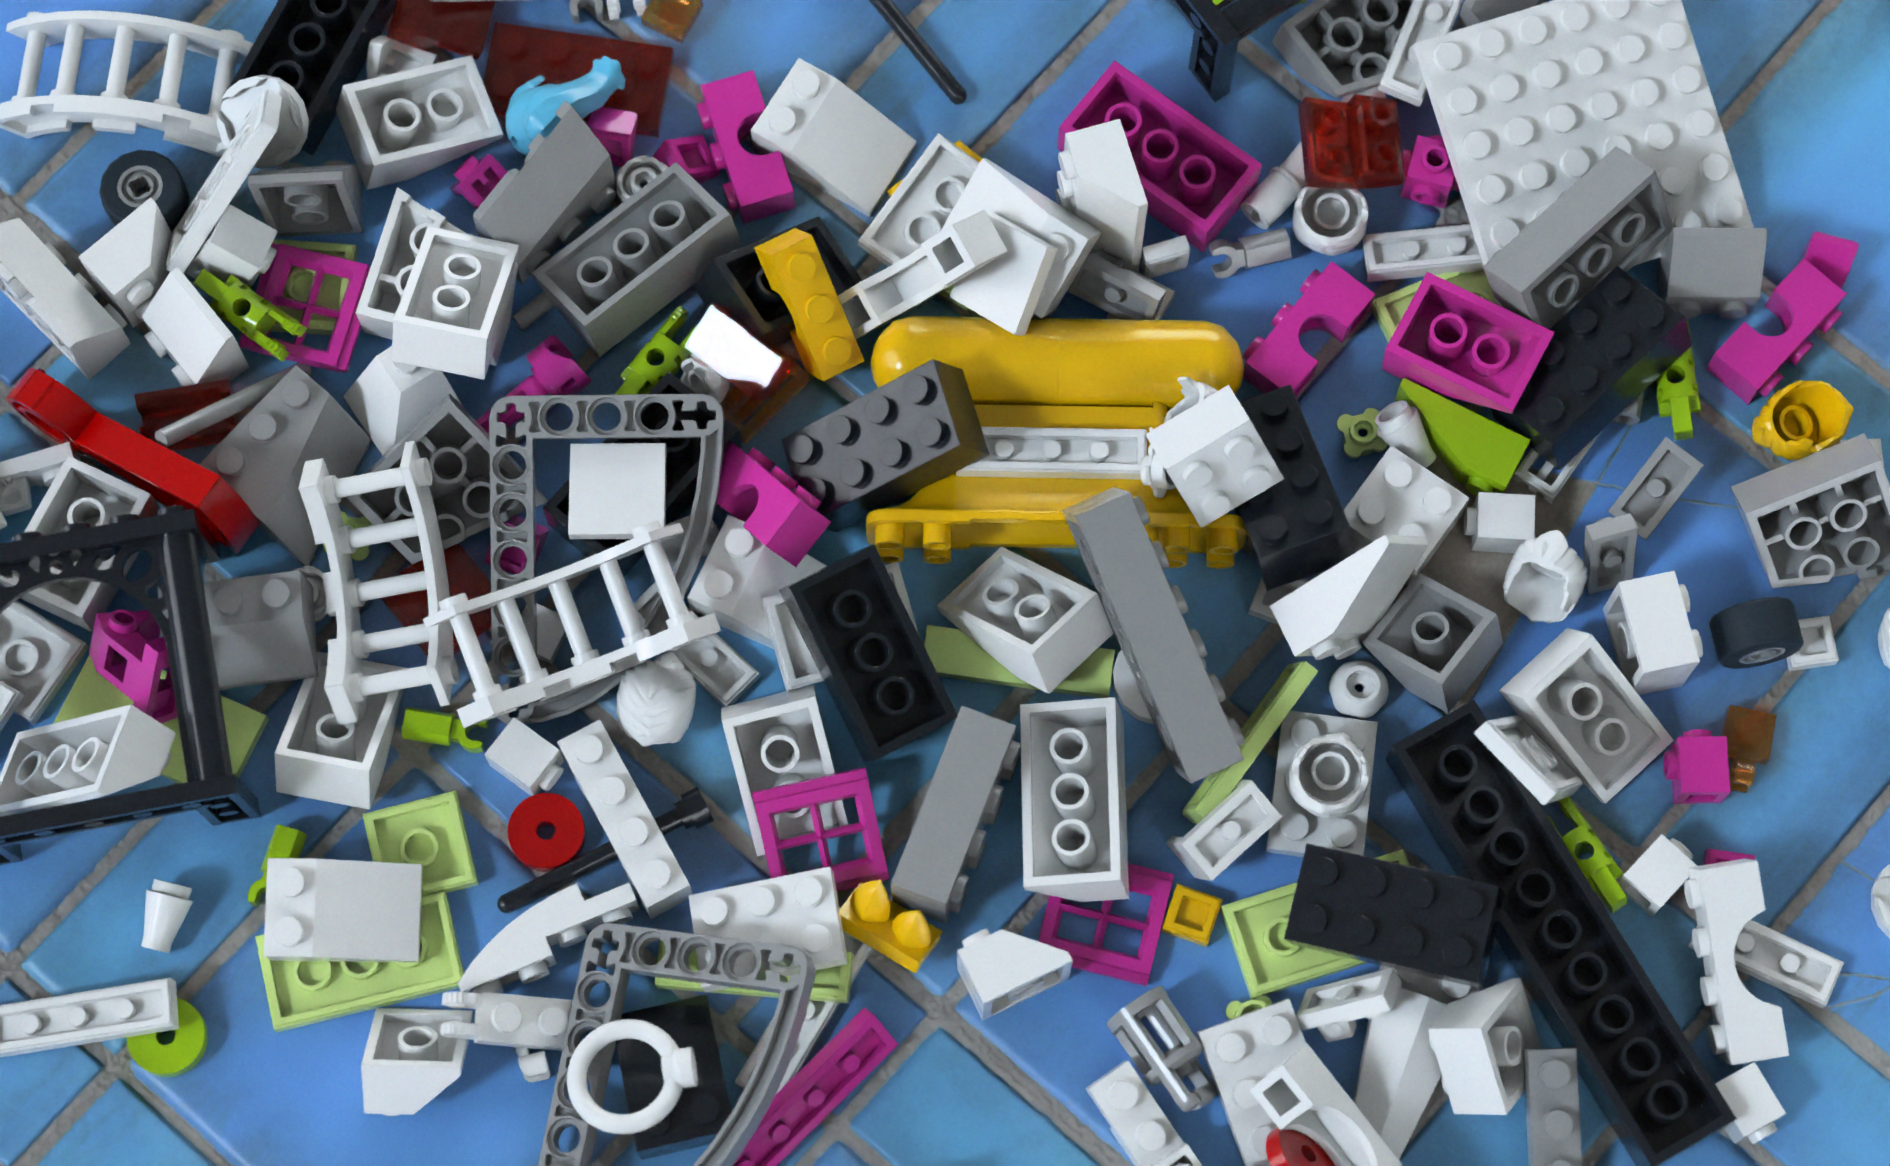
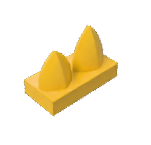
(888, 926)

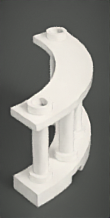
(112, 110)
(345, 594)
(587, 663)

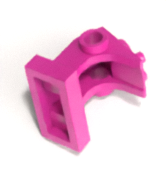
(131, 657)

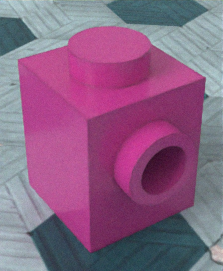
(1698, 768)

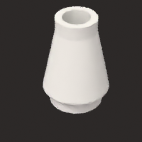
(1403, 429)
(164, 914)

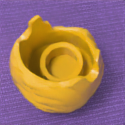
(1802, 419)

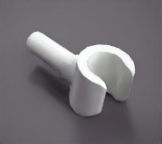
(534, 1065)

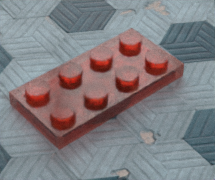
(560, 57)

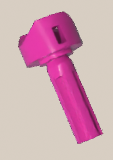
(553, 374)

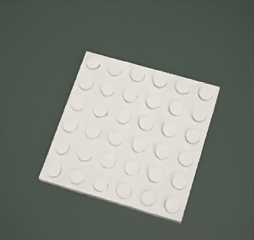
(1555, 90)

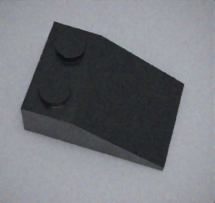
(743, 288)
(701, 1108)

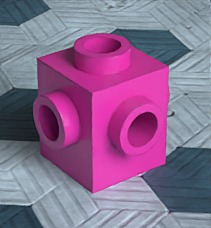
(1428, 172)

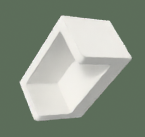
(1225, 831)

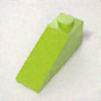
(1469, 445)

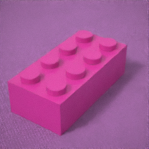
(1185, 167)

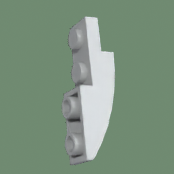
(525, 944)
(1139, 1120)

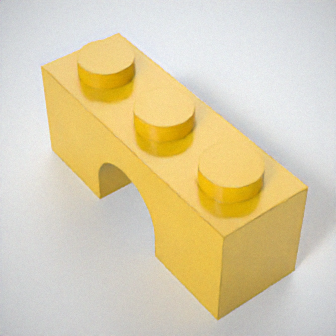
(802, 281)

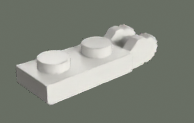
(509, 1020)

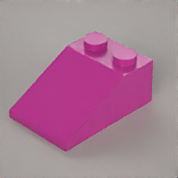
(1465, 346)

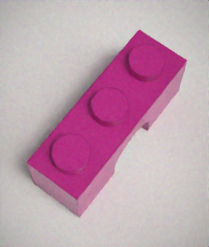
(756, 182)
(1329, 303)
(1752, 361)
(768, 504)

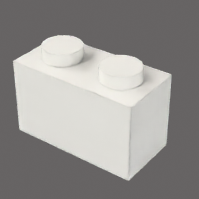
(235, 247)

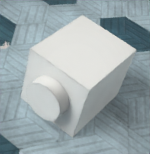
(1500, 521)
(525, 758)
(1657, 874)
(1751, 1103)

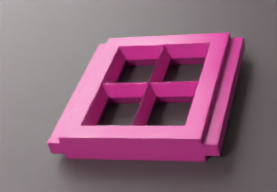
(347, 325)
(812, 794)
(1105, 961)

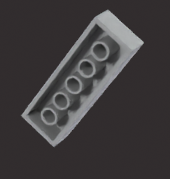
(1153, 633)

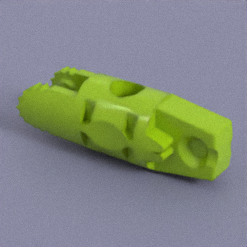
(232, 301)
(640, 374)
(1679, 398)
(1600, 868)

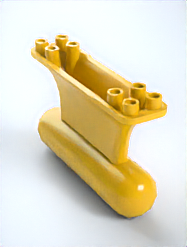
(1054, 378)

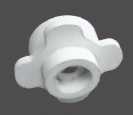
(1155, 475)

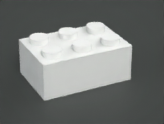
(90, 497)

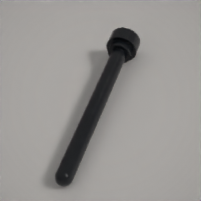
(921, 50)
(687, 812)

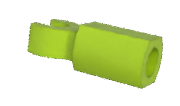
(439, 729)
(284, 844)

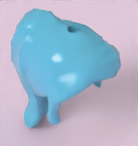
(534, 108)

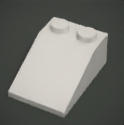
(416, 120)
(832, 138)
(1027, 208)
(454, 303)
(740, 575)
(1349, 599)
(1028, 618)
(1587, 712)
(778, 744)
(331, 759)
(342, 910)

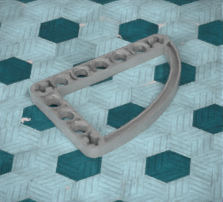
(524, 535)
(675, 965)

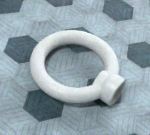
(678, 1072)

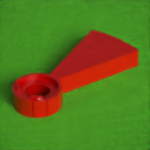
(134, 457)

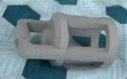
(1177, 1036)

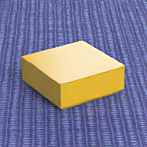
(1191, 915)

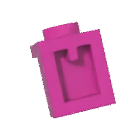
(477, 178)

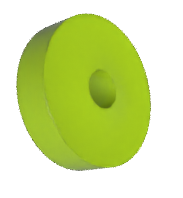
(178, 1056)

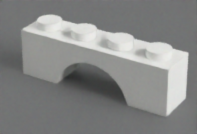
(922, 274)
(625, 819)
(1724, 902)
(1311, 1101)

